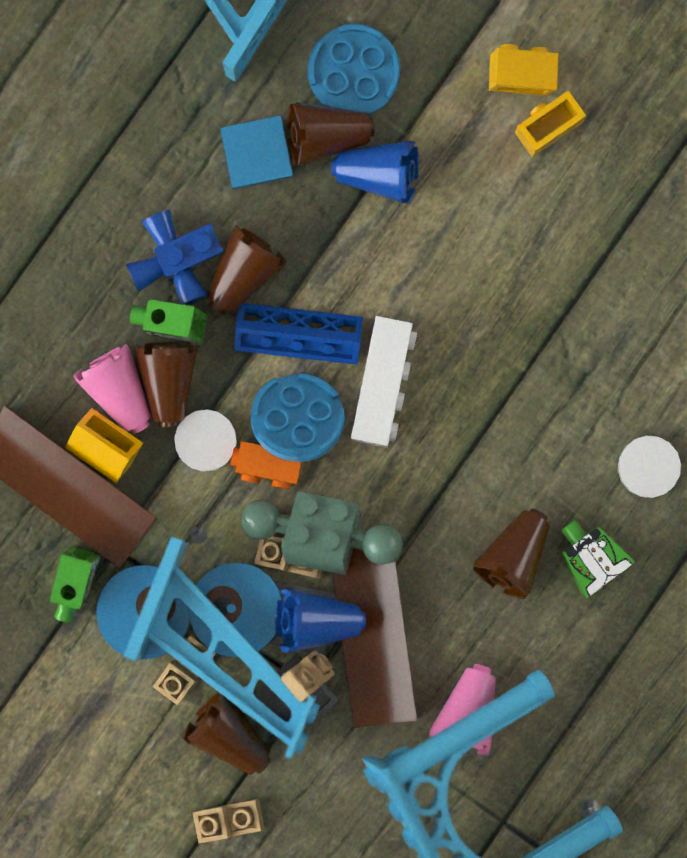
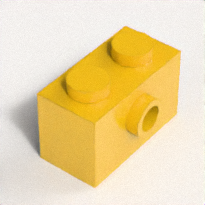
(523, 70)
(550, 123)
(103, 445)

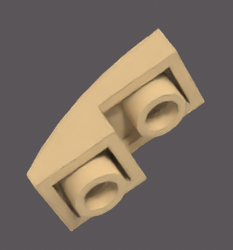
(271, 555)
(308, 675)
(177, 678)
(228, 820)

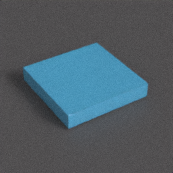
(256, 152)

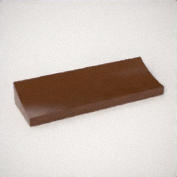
(70, 490)
(379, 656)

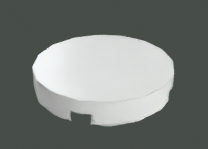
(205, 440)
(649, 466)

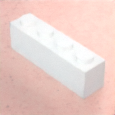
(382, 382)

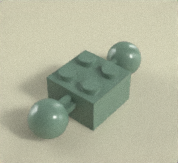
(321, 532)

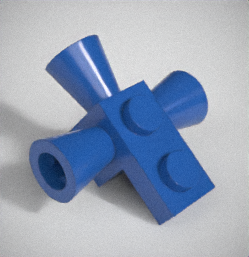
(176, 257)

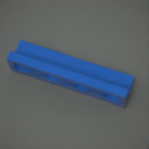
(297, 338)

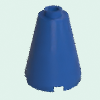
(380, 169)
(315, 620)

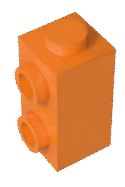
(255, 463)

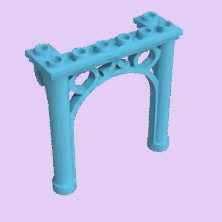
(449, 745)

